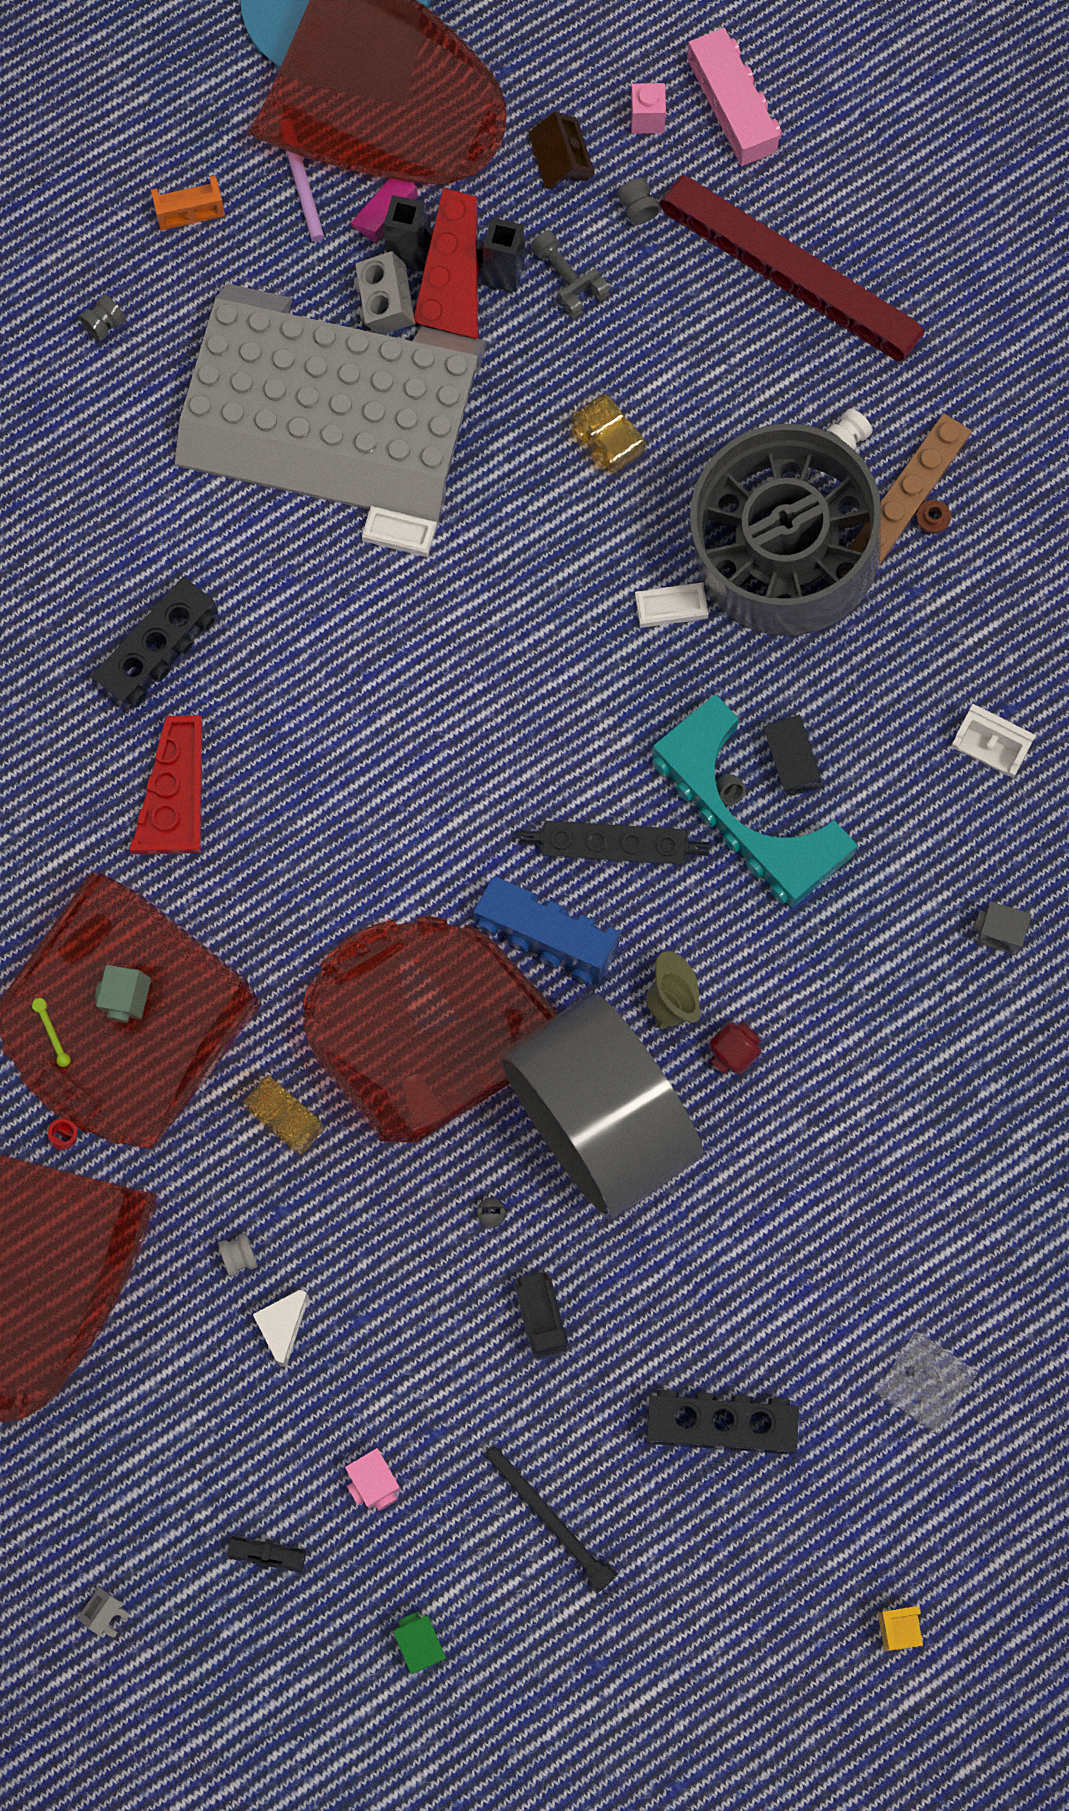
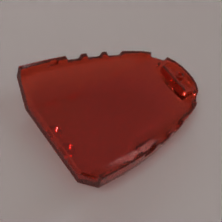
(384, 94)
(61, 1273)

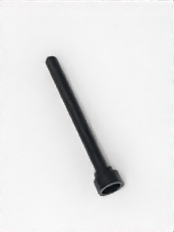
(597, 1572)

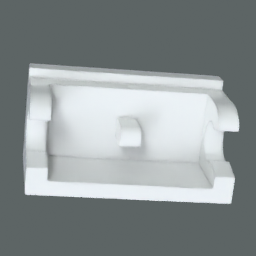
(993, 740)

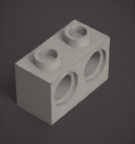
(389, 291)

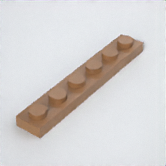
(915, 484)

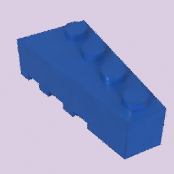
(547, 931)

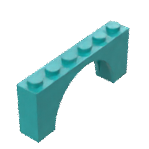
(788, 864)

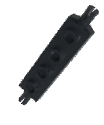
(614, 842)

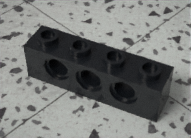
(181, 601)
(665, 1431)

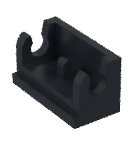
(793, 756)

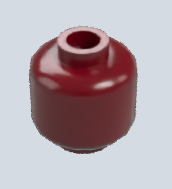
(735, 1048)

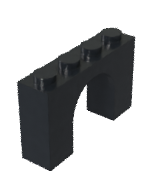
(499, 257)

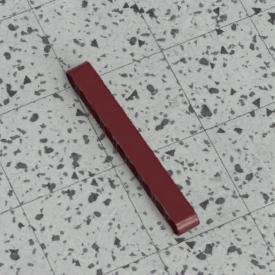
(791, 268)

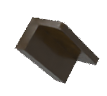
(560, 150)

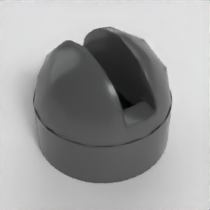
(730, 789)
(491, 1220)

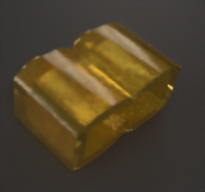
(608, 434)

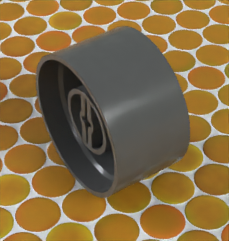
(799, 515)
(602, 1105)

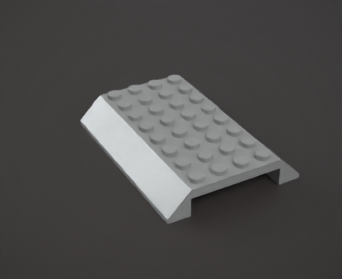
(326, 406)

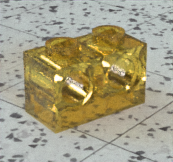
(284, 1115)

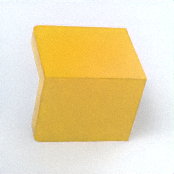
(900, 1628)

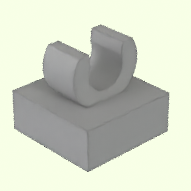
(100, 1612)

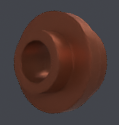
(930, 525)

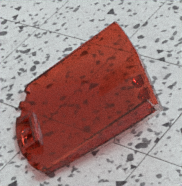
(132, 1075)

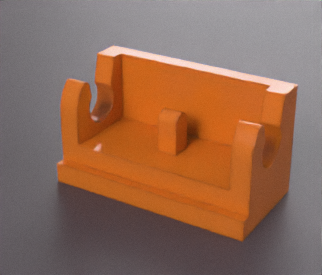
(188, 205)

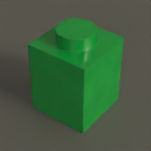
(418, 1642)

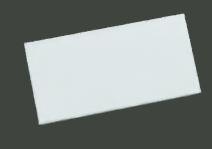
(399, 531)
(671, 605)

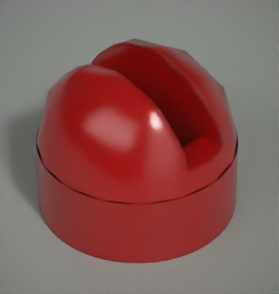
(65, 1129)

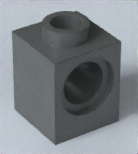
(1002, 928)

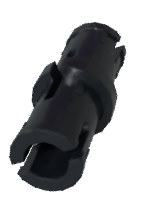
(266, 1554)

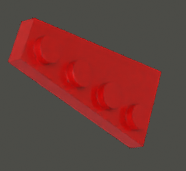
(449, 282)
(173, 801)

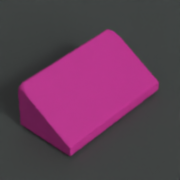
(372, 217)

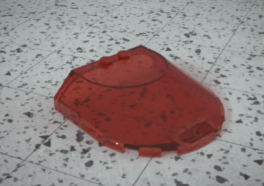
(417, 1022)

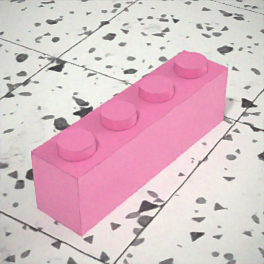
(733, 96)

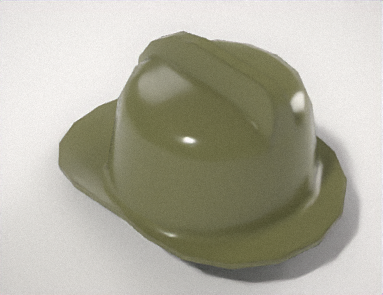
(674, 993)

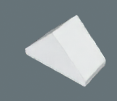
(281, 1324)

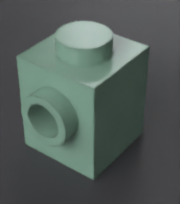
(122, 993)

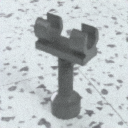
(546, 246)

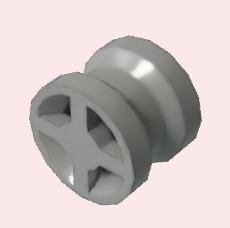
(237, 1254)

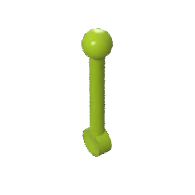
(40, 1007)

